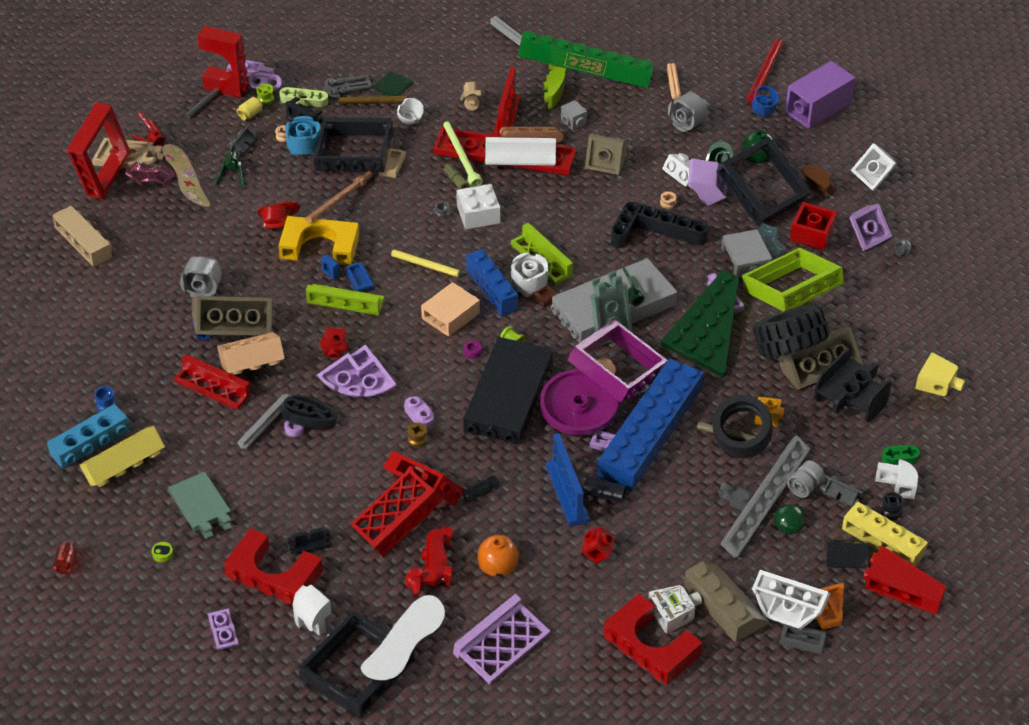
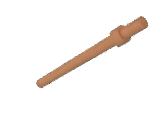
(359, 182)

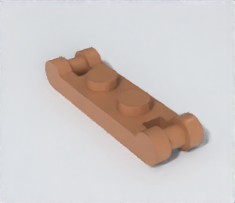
(531, 132)

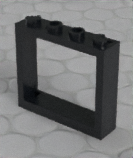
(353, 126)
(746, 197)
(323, 651)

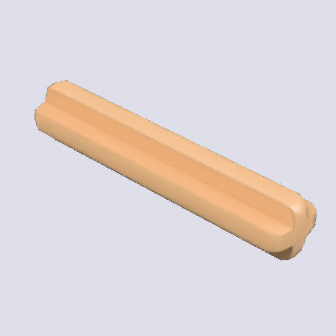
(673, 80)

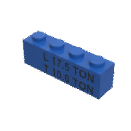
(492, 282)

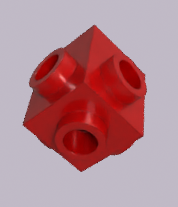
(334, 342)
(598, 544)

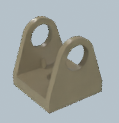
(614, 147)

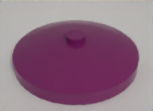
(577, 404)

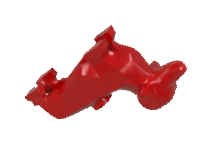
(435, 562)

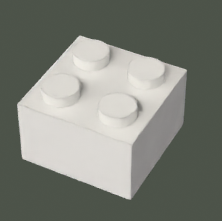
(478, 206)

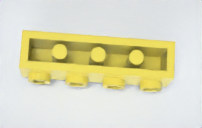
(121, 456)
(881, 531)

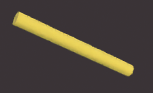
(426, 263)

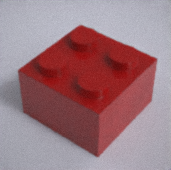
(813, 225)

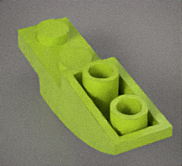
(554, 85)

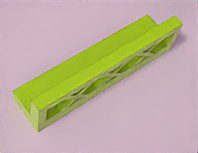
(541, 245)
(344, 299)

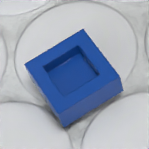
(330, 267)

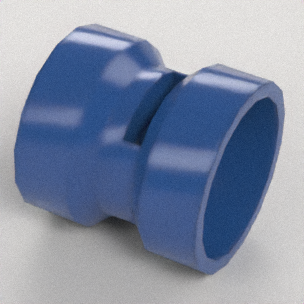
(104, 398)

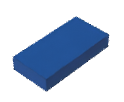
(359, 277)

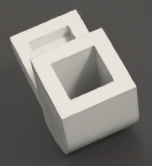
(902, 475)

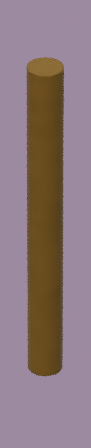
(377, 99)

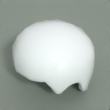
(410, 111)

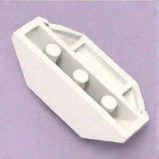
(788, 599)

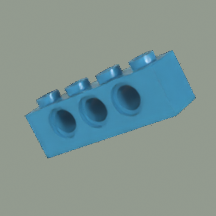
(88, 436)

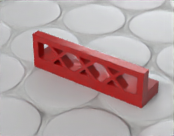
(217, 380)

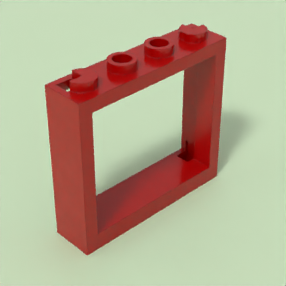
(94, 184)

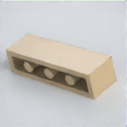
(82, 236)

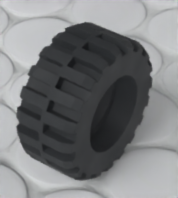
(791, 331)

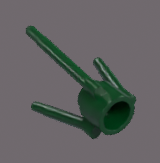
(231, 162)
(634, 292)

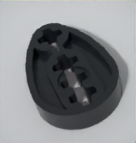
(308, 412)

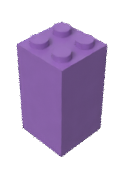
(820, 94)

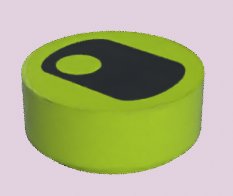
(162, 552)

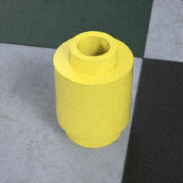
(250, 108)

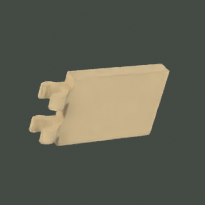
(139, 150)

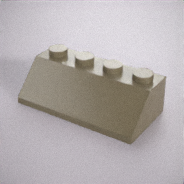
(231, 315)
(806, 365)
(724, 600)

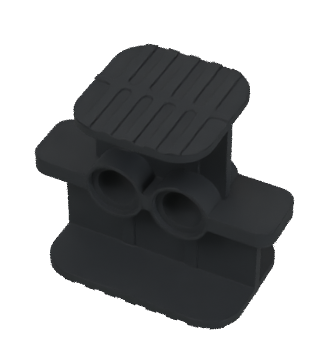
(852, 384)

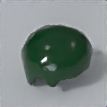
(789, 519)

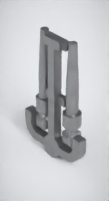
(347, 87)

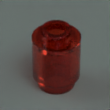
(65, 558)

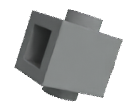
(574, 115)

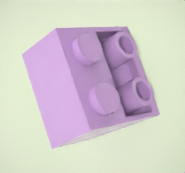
(706, 181)

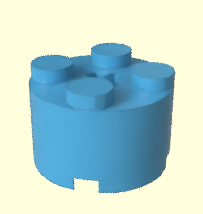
(302, 135)

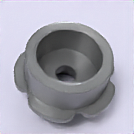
(442, 209)
(902, 247)

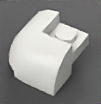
(311, 609)

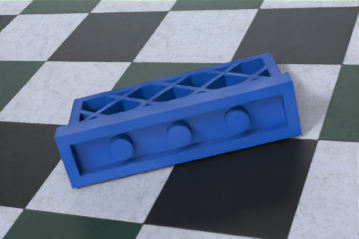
(566, 484)

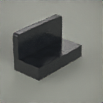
(847, 553)

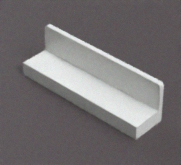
(520, 151)

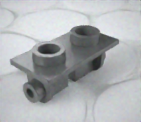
(244, 135)
(834, 487)

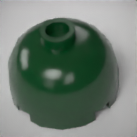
(753, 138)

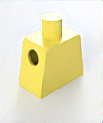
(938, 376)

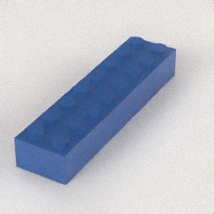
(650, 424)

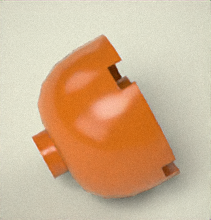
(498, 555)

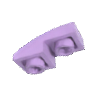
(223, 629)

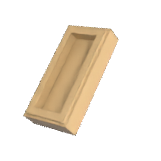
(394, 162)

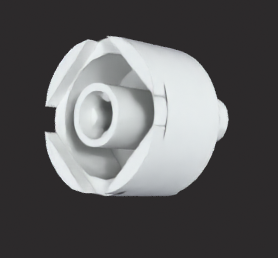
(529, 273)

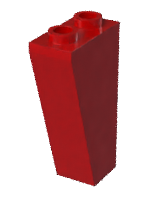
(445, 487)
(903, 581)

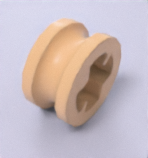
(280, 133)
(668, 200)

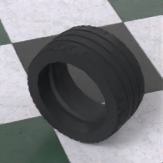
(739, 404)

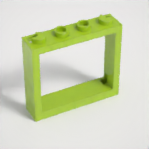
(827, 278)

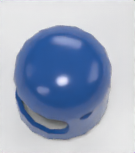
(763, 104)

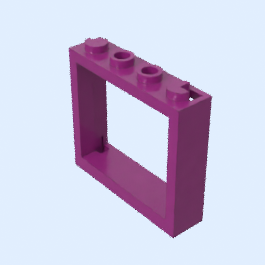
(629, 343)

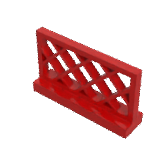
(508, 105)
(405, 520)

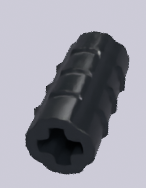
(604, 489)

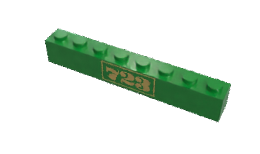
(585, 59)

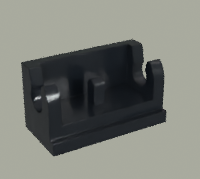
(295, 110)

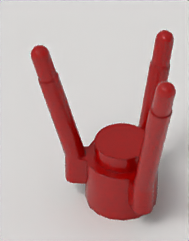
(154, 135)

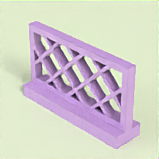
(486, 629)

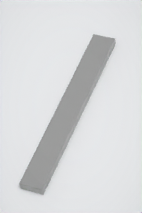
(765, 497)

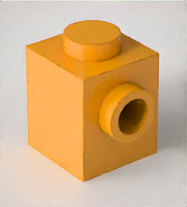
(774, 408)

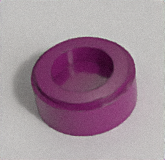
(472, 349)

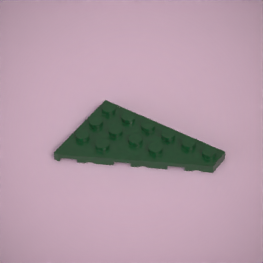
(706, 326)

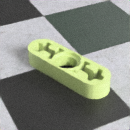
(314, 97)

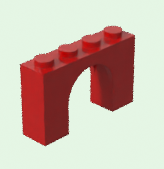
(231, 47)
(243, 563)
(663, 662)

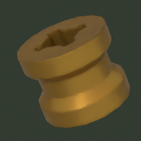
(417, 434)

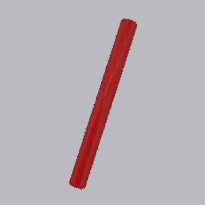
(765, 69)

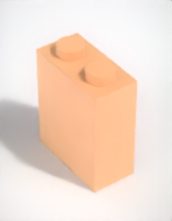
(450, 309)

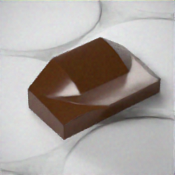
(819, 178)

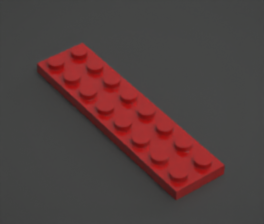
(475, 149)

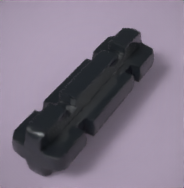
(480, 488)

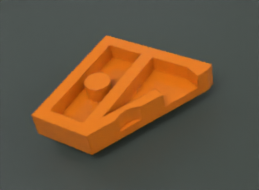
(832, 613)

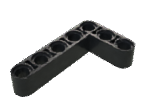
(656, 221)

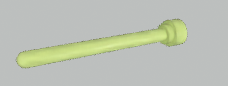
(473, 178)

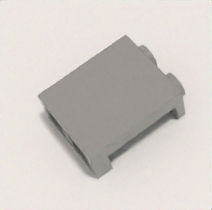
(746, 251)

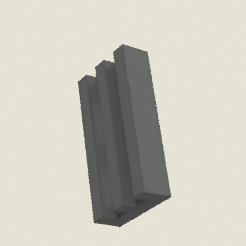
(801, 641)

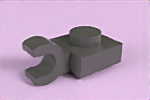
(738, 498)

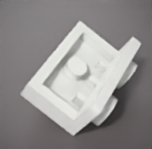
(678, 167)

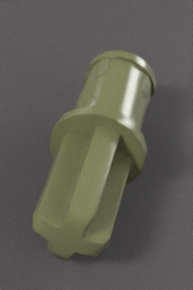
(456, 177)

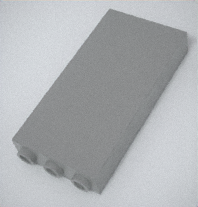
(575, 305)

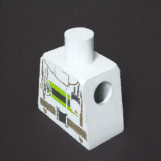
(674, 607)

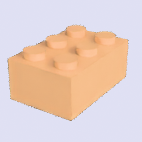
(251, 353)

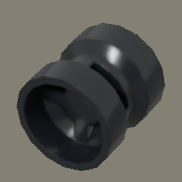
(892, 505)

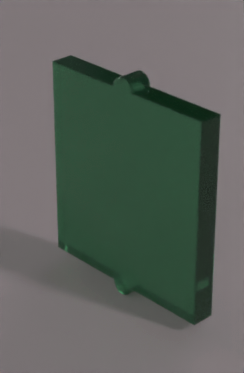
(392, 84)

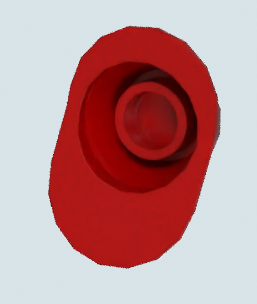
(275, 215)

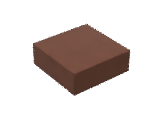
(544, 295)

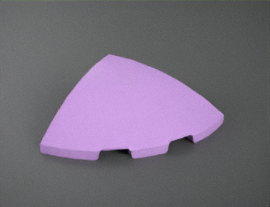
(357, 375)

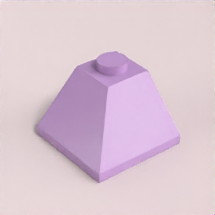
(870, 226)

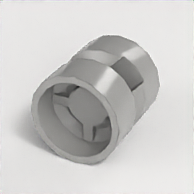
(805, 479)

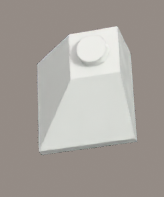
(874, 166)

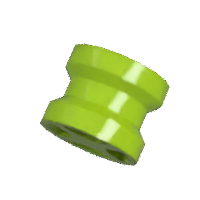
(265, 93)

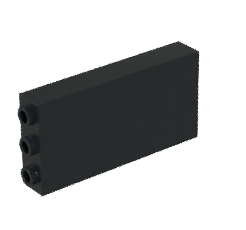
(508, 390)

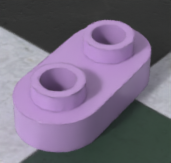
(266, 78)
(419, 411)

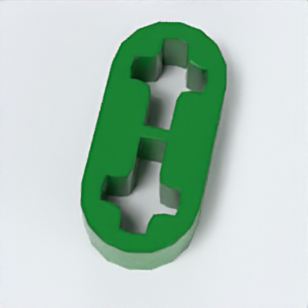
(900, 453)

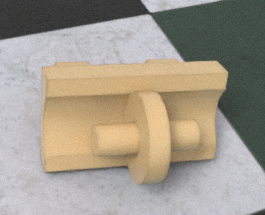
(470, 96)

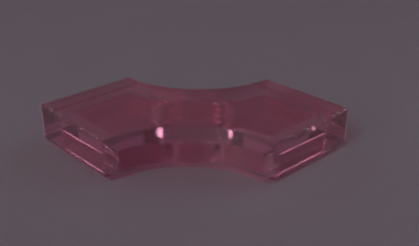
(159, 173)

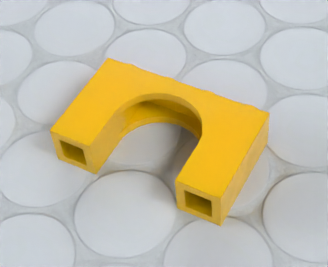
(298, 231)

